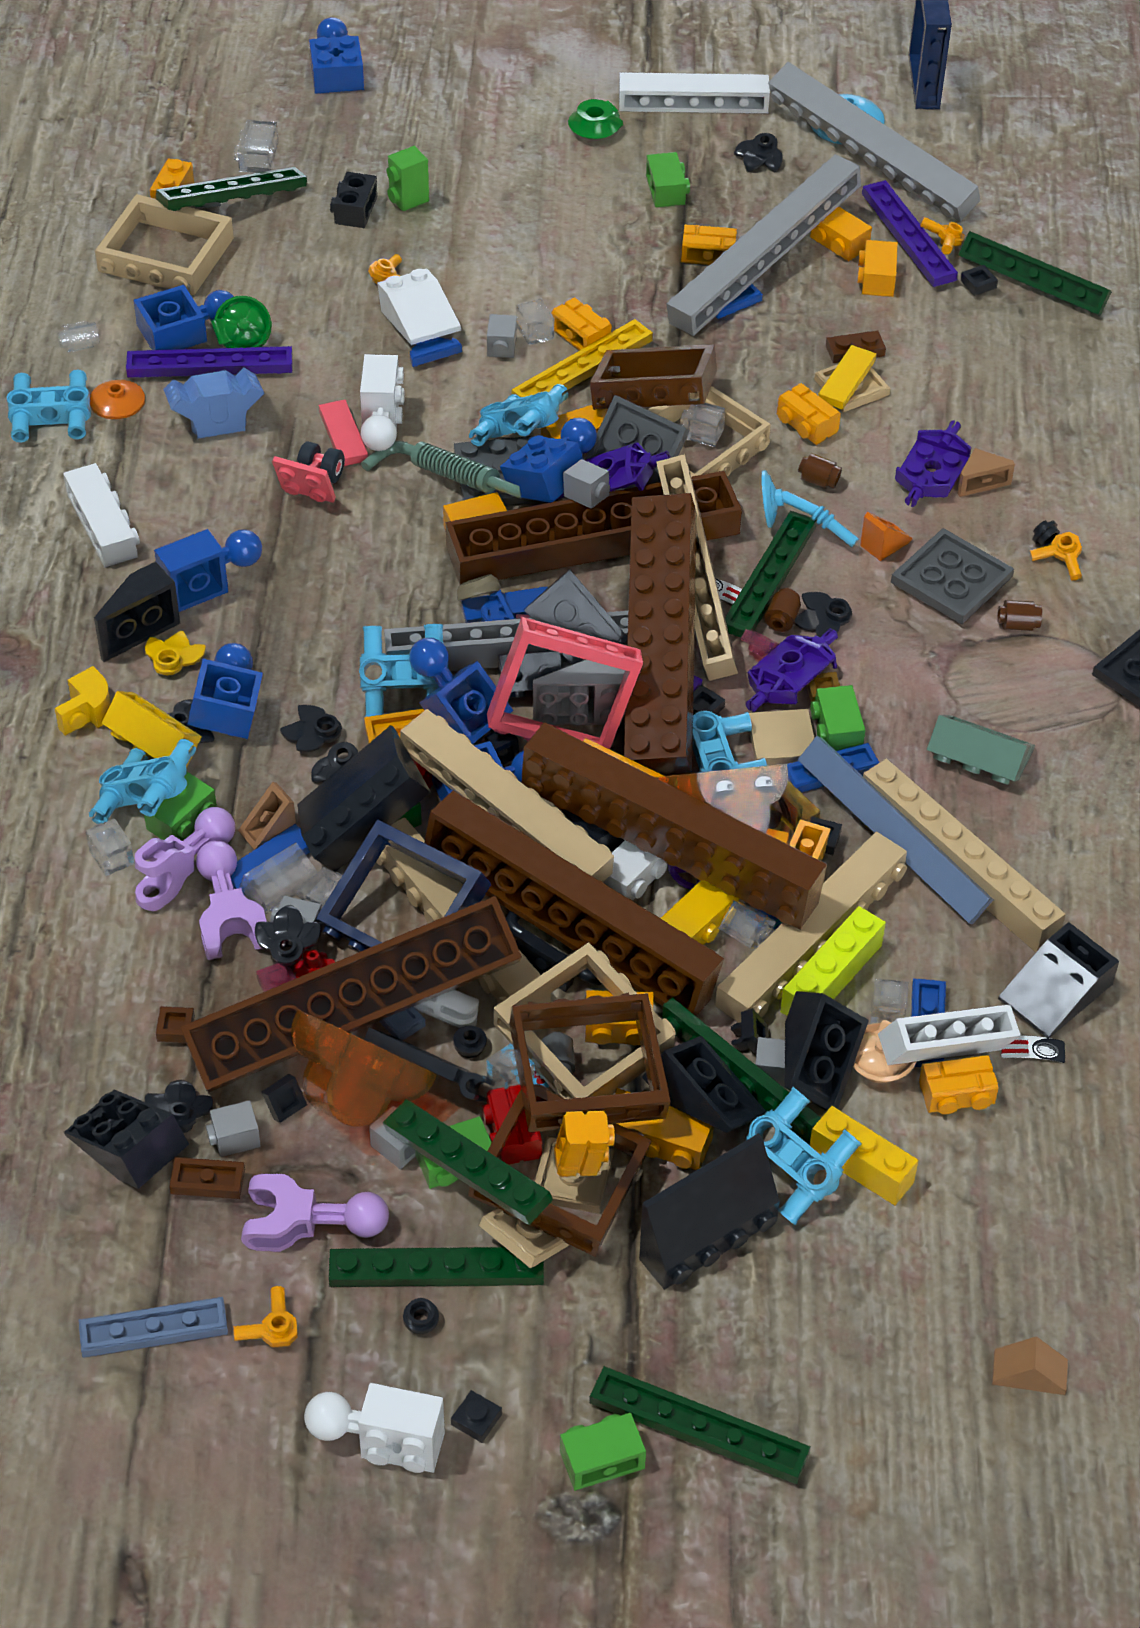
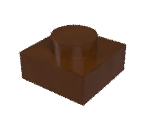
(170, 1021)

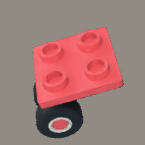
(311, 472)

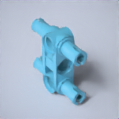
(49, 405)
(519, 415)
(395, 669)
(711, 744)
(142, 781)
(799, 1158)

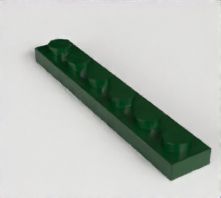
(230, 188)
(1035, 273)
(769, 573)
(760, 1085)
(468, 1161)
(430, 1267)
(700, 1425)

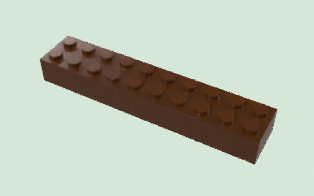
(571, 533)
(664, 630)
(673, 825)
(575, 905)
(353, 991)

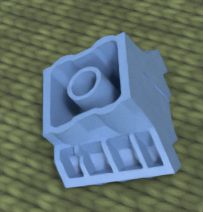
(215, 401)

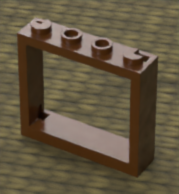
(655, 376)
(590, 1011)
(555, 1220)

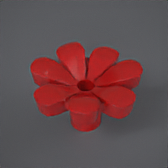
(310, 962)

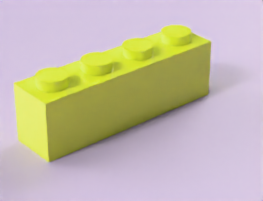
(838, 958)

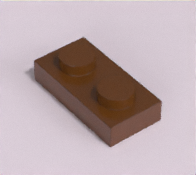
(839, 345)
(207, 1178)

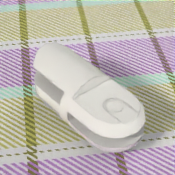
(452, 1008)

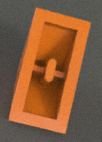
(882, 537)

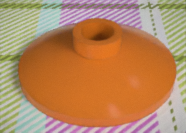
(117, 399)

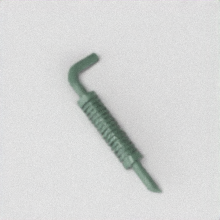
(447, 465)

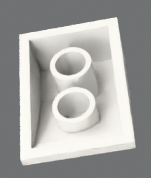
(417, 306)

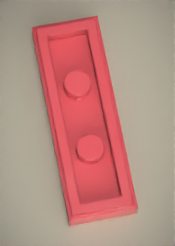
(343, 431)

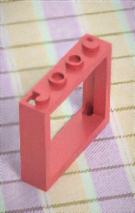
(572, 644)

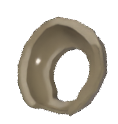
(478, 586)

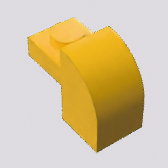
(87, 703)

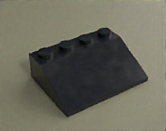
(371, 786)
(708, 1213)

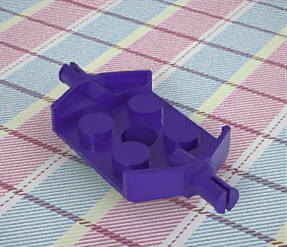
(938, 451)
(627, 466)
(790, 668)

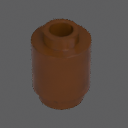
(820, 471)
(783, 610)
(1019, 615)

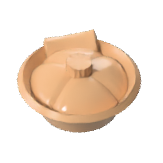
(871, 1059)

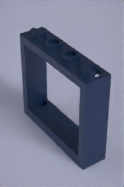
(929, 51)
(380, 835)

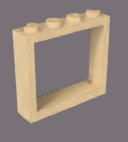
(188, 220)
(752, 427)
(545, 1062)

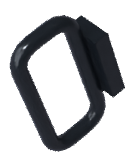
(542, 954)

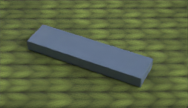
(152, 1327)

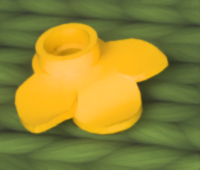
(173, 653)

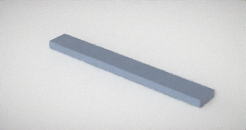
(886, 819)

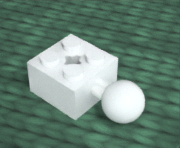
(381, 400)
(392, 1427)

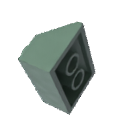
(979, 748)

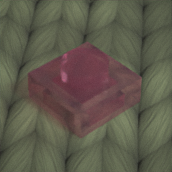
(758, 642)
(274, 976)

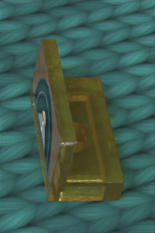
(794, 807)

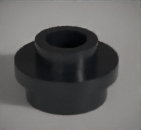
(1045, 532)
(469, 1048)
(420, 1307)

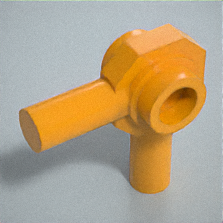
(950, 234)
(384, 268)
(1065, 548)
(277, 1328)

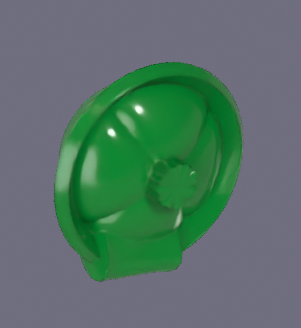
(595, 119)
(242, 323)

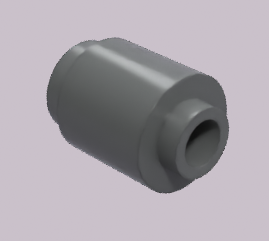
(562, 1047)

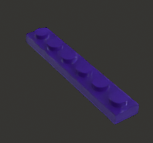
(909, 233)
(203, 361)

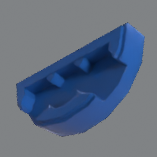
(434, 350)
(496, 608)

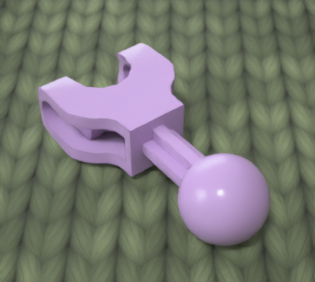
(173, 859)
(228, 909)
(298, 1212)

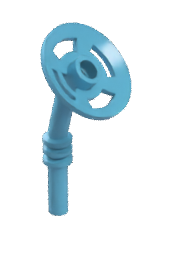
(776, 497)

